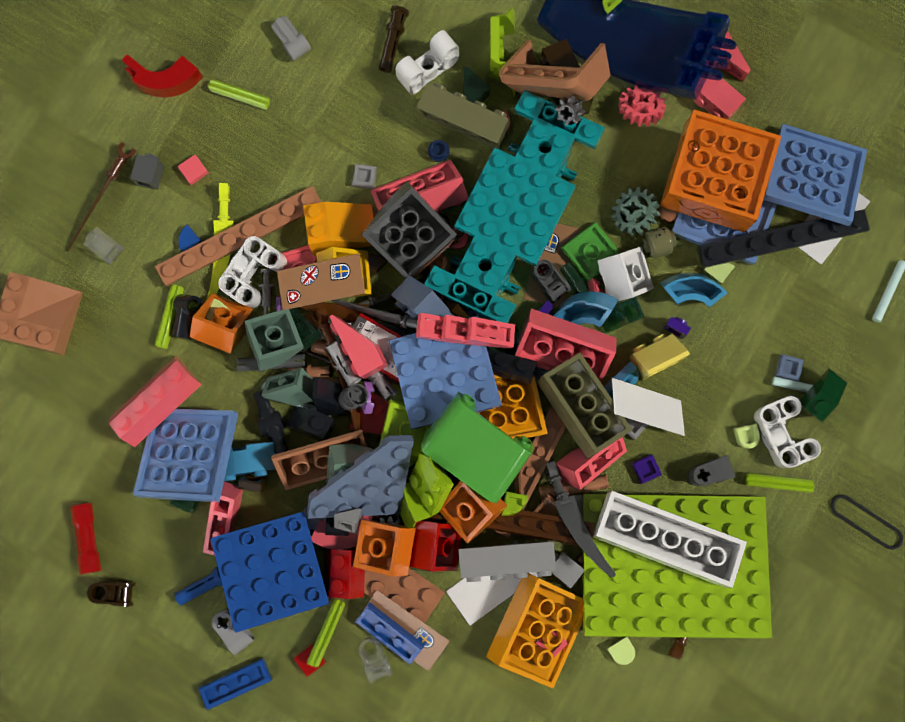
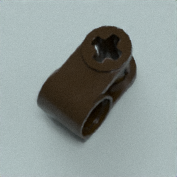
(116, 593)

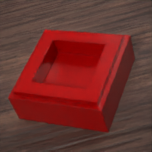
(301, 660)

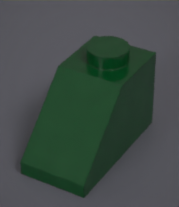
(824, 395)

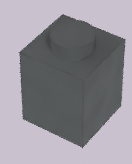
(147, 171)

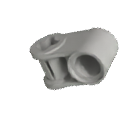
(234, 641)

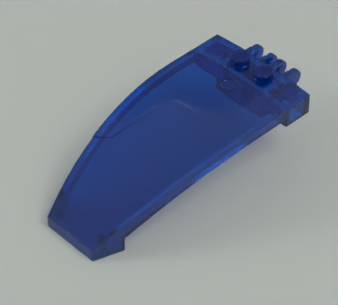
(645, 41)

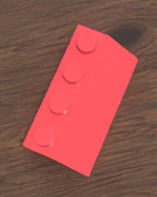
(438, 185)
(555, 340)
(154, 402)

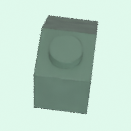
(290, 387)

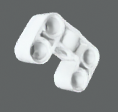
(441, 56)
(243, 268)
(776, 435)

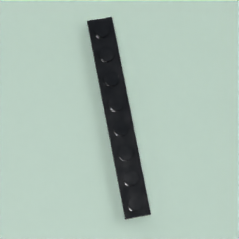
(779, 240)
(502, 364)

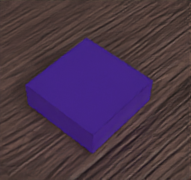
(646, 469)

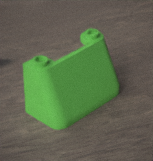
(475, 448)

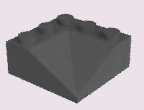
(408, 231)

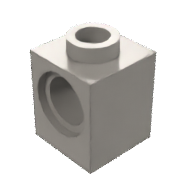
(567, 569)

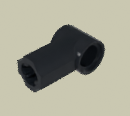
(184, 314)

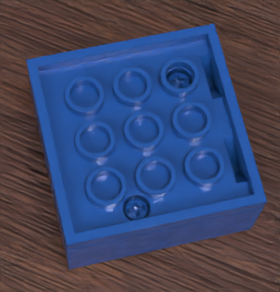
(269, 571)

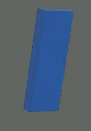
(390, 633)
(235, 684)

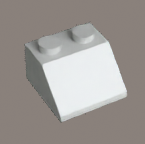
(625, 274)

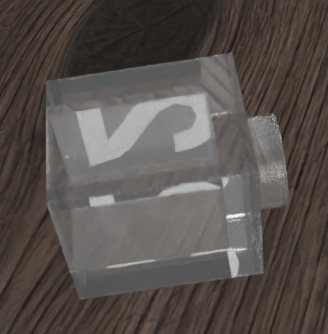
(102, 245)

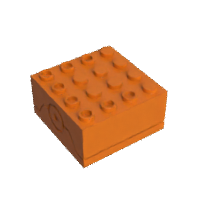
(720, 171)

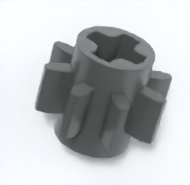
(568, 106)

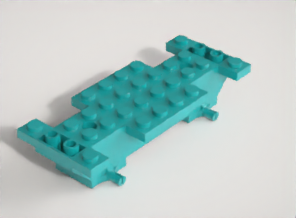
(514, 209)

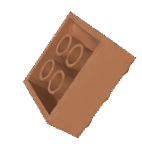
(37, 313)

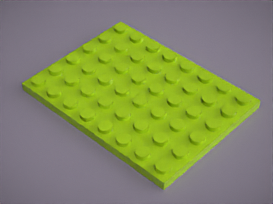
(666, 602)

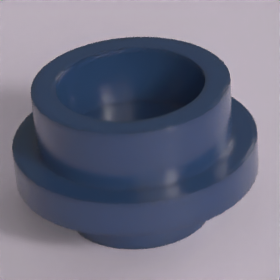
(438, 151)

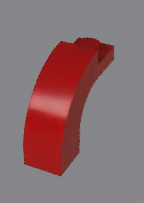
(167, 83)

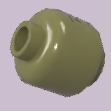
(659, 242)

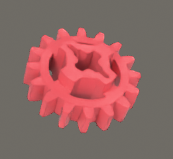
(641, 106)

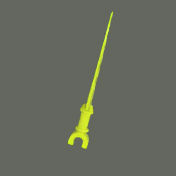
(219, 226)

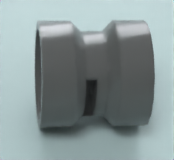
(357, 398)

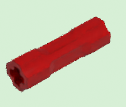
(88, 556)

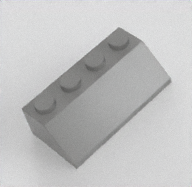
(507, 559)

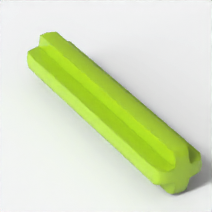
(239, 94)
(168, 318)
(778, 482)
(326, 633)

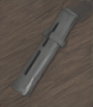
(251, 363)

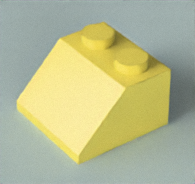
(658, 356)

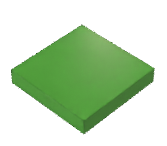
(587, 248)

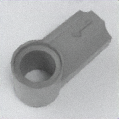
(293, 42)

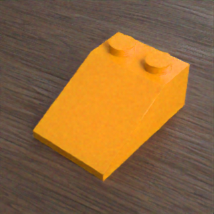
(336, 225)

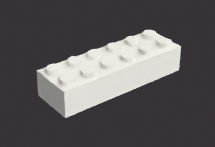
(669, 539)

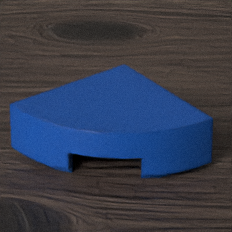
(188, 239)

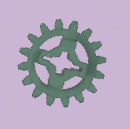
(635, 204)

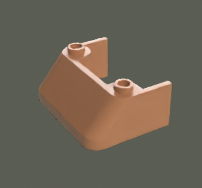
(552, 81)

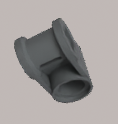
(551, 281)
(714, 471)

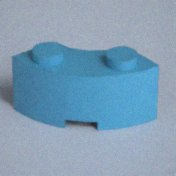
(693, 286)
(587, 308)
(250, 460)

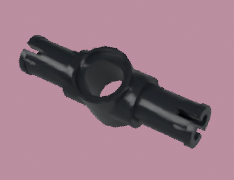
(270, 423)

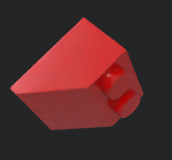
(435, 546)
(340, 576)

